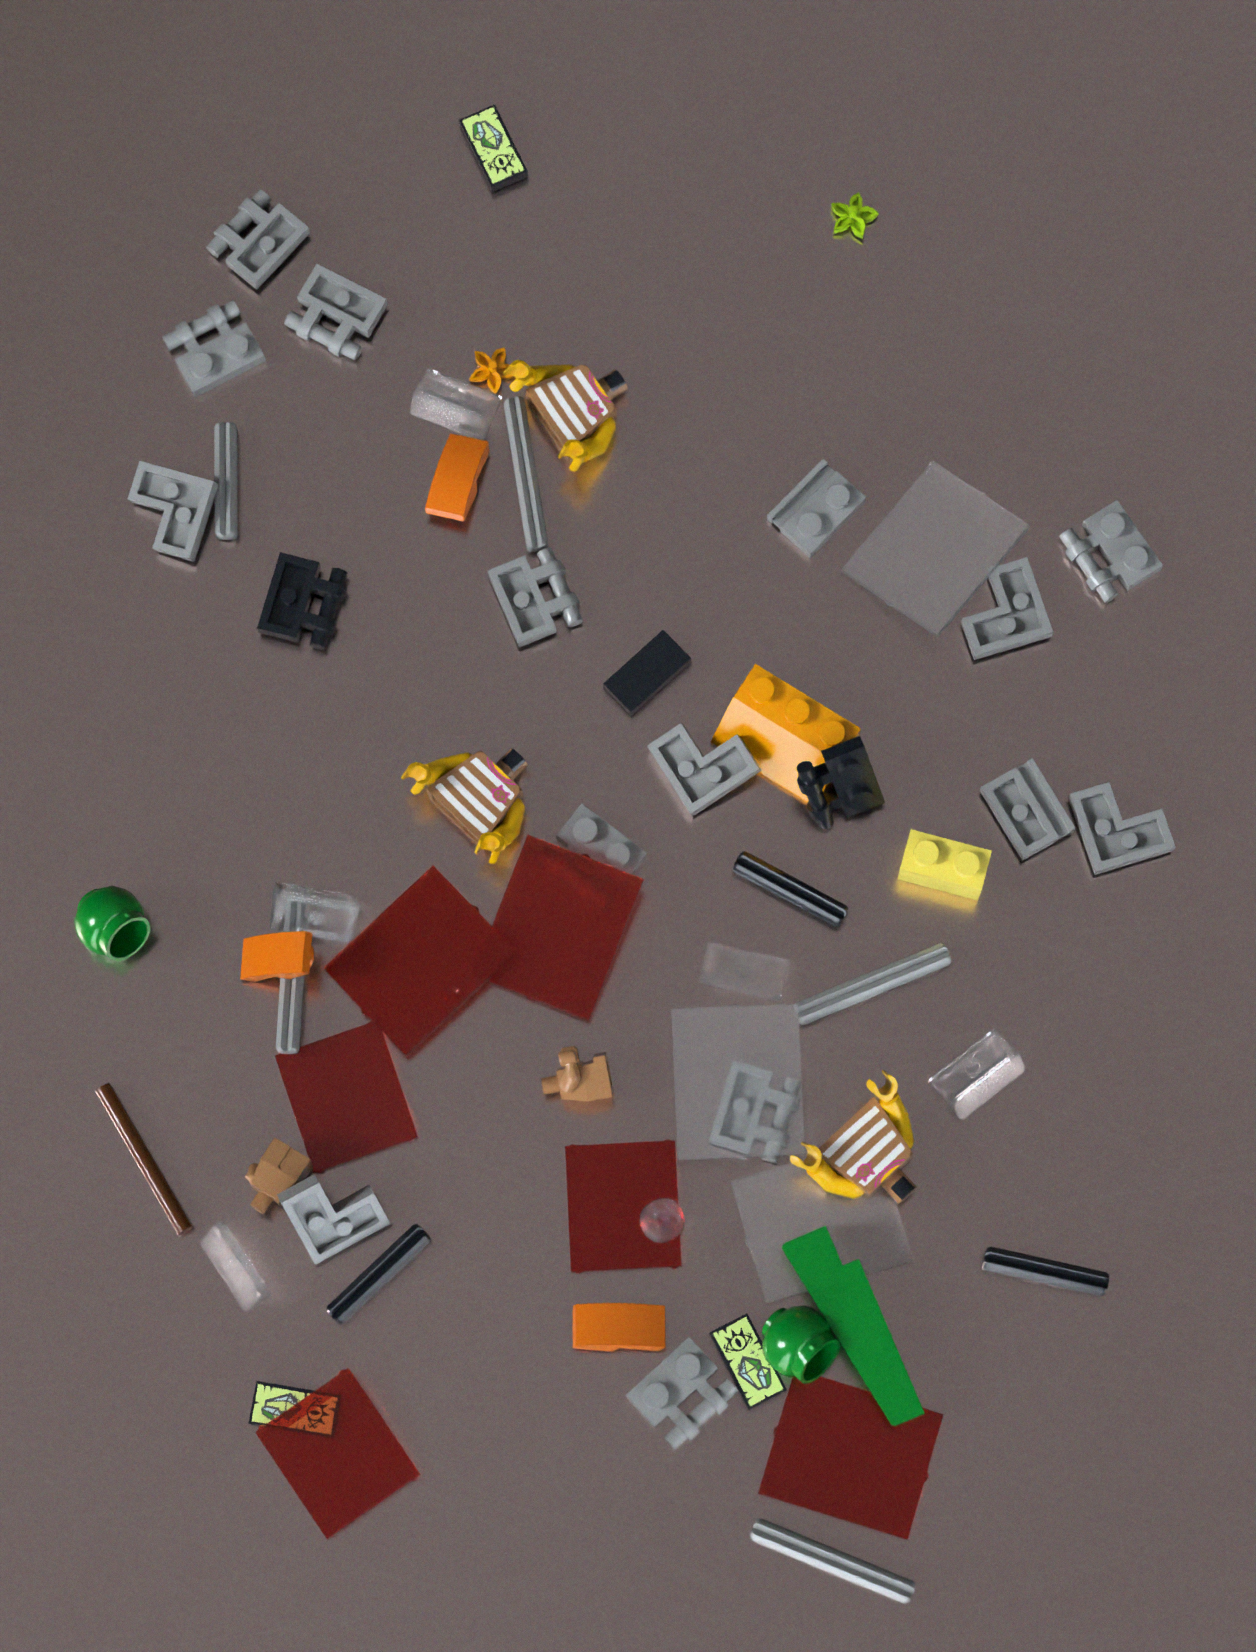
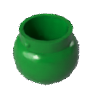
(111, 923)
(799, 1343)

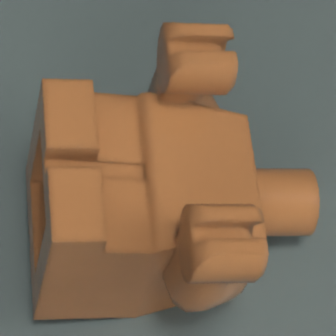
(580, 1079)
(276, 1172)

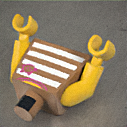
(571, 406)
(476, 795)
(866, 1149)

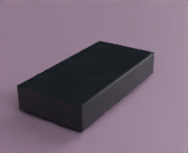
(647, 672)

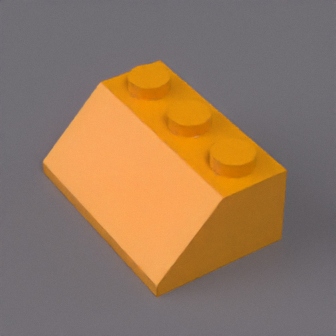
(781, 727)

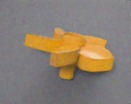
(491, 369)

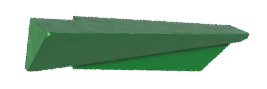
(856, 1320)

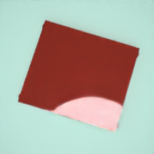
(346, 1097)
(605, 1200)
(337, 1453)

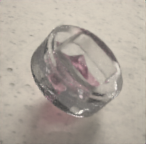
(662, 1220)

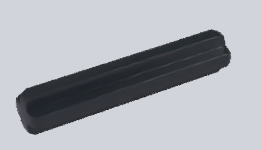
(790, 889)
(1046, 1271)
(378, 1274)

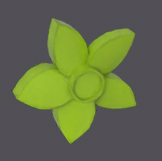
(853, 215)

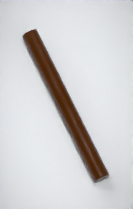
(144, 1159)

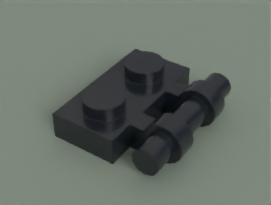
(290, 596)
(852, 777)

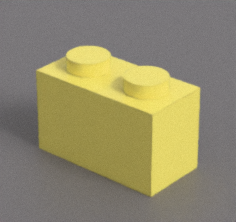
(944, 864)

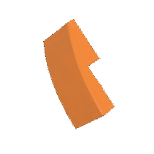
(456, 477)
(277, 955)
(618, 1326)

